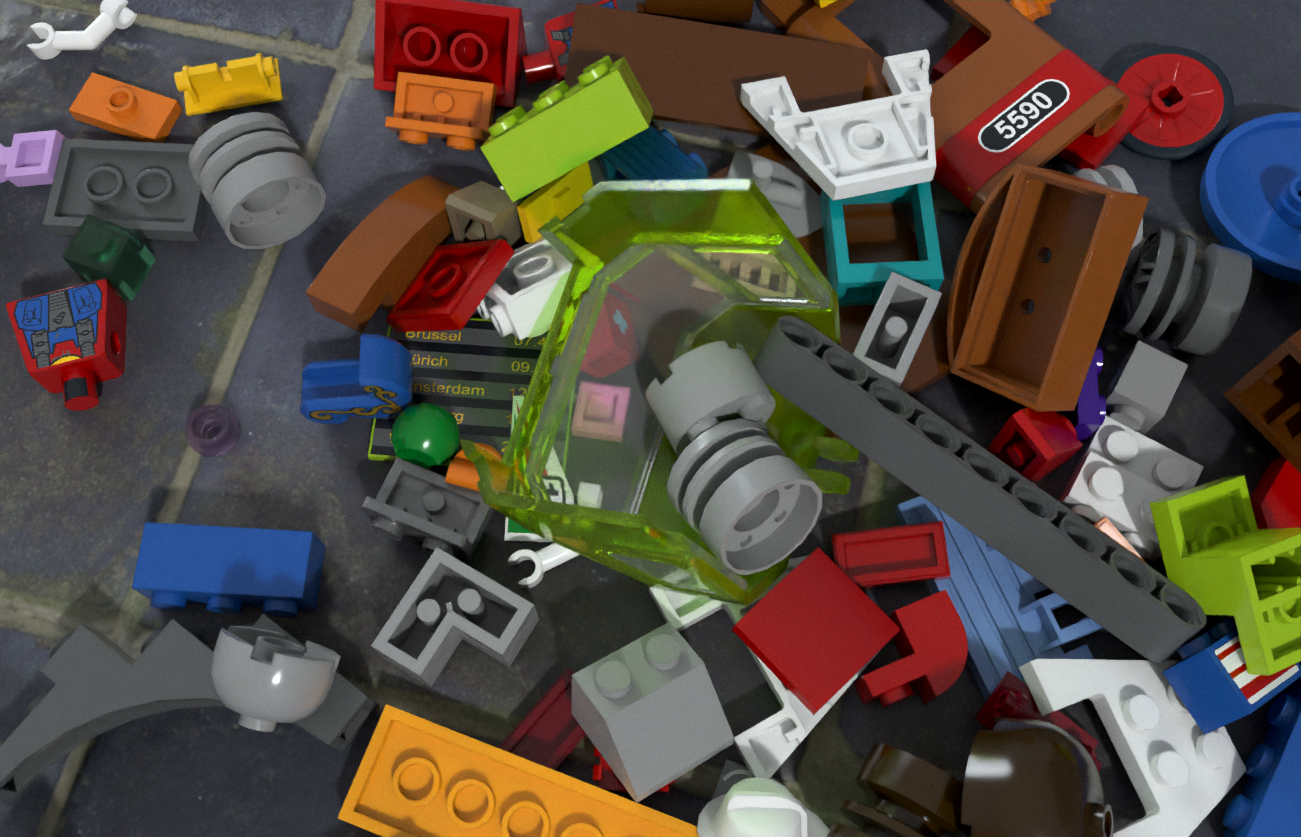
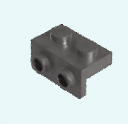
(428, 510)

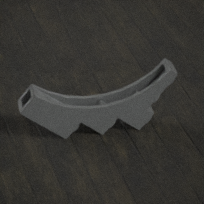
(105, 688)

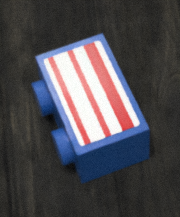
(1216, 681)

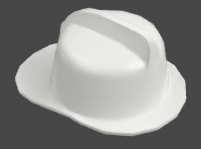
(759, 810)

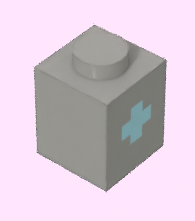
(1143, 387)

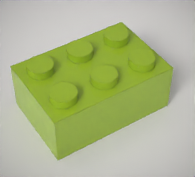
(567, 127)

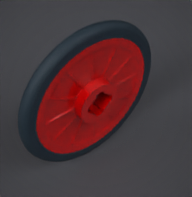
(1199, 99)

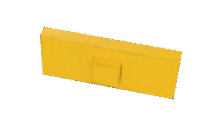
(554, 199)

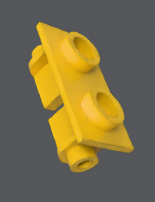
(238, 85)

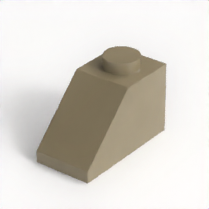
(484, 214)

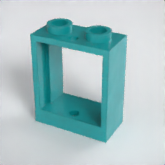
(865, 281)

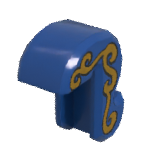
(367, 386)

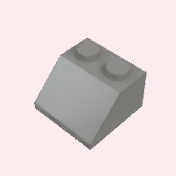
(651, 711)

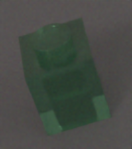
(109, 253)

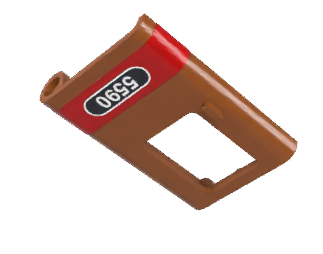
(1000, 106)

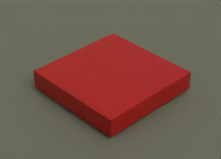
(450, 286)

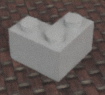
(451, 605)

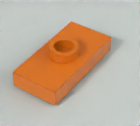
(125, 109)

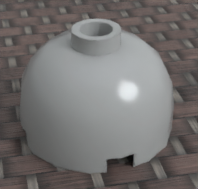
(269, 676)

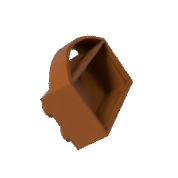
(1003, 267)

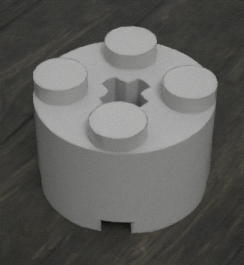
(707, 389)

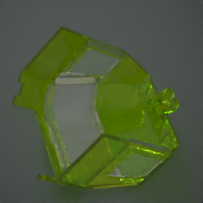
(648, 282)

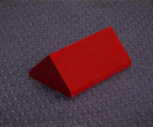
(451, 42)

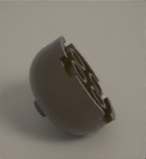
(1033, 783)

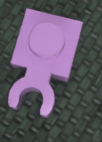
(31, 158)

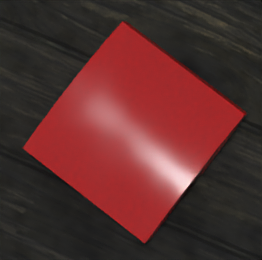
(815, 630)

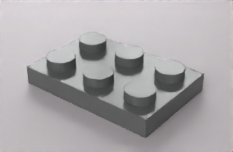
(126, 184)

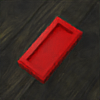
(893, 555)

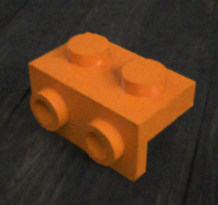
(442, 110)

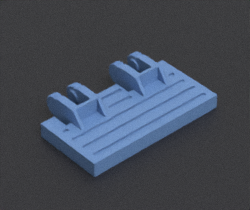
(997, 603)

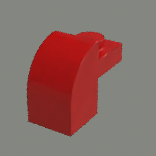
(931, 651)

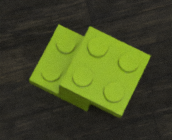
(1235, 568)

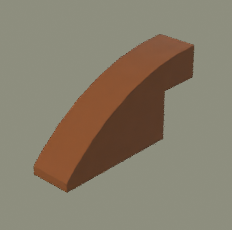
(383, 254)

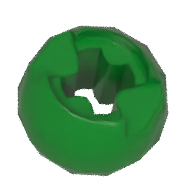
(425, 435)

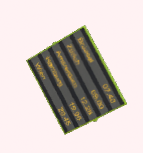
(470, 376)

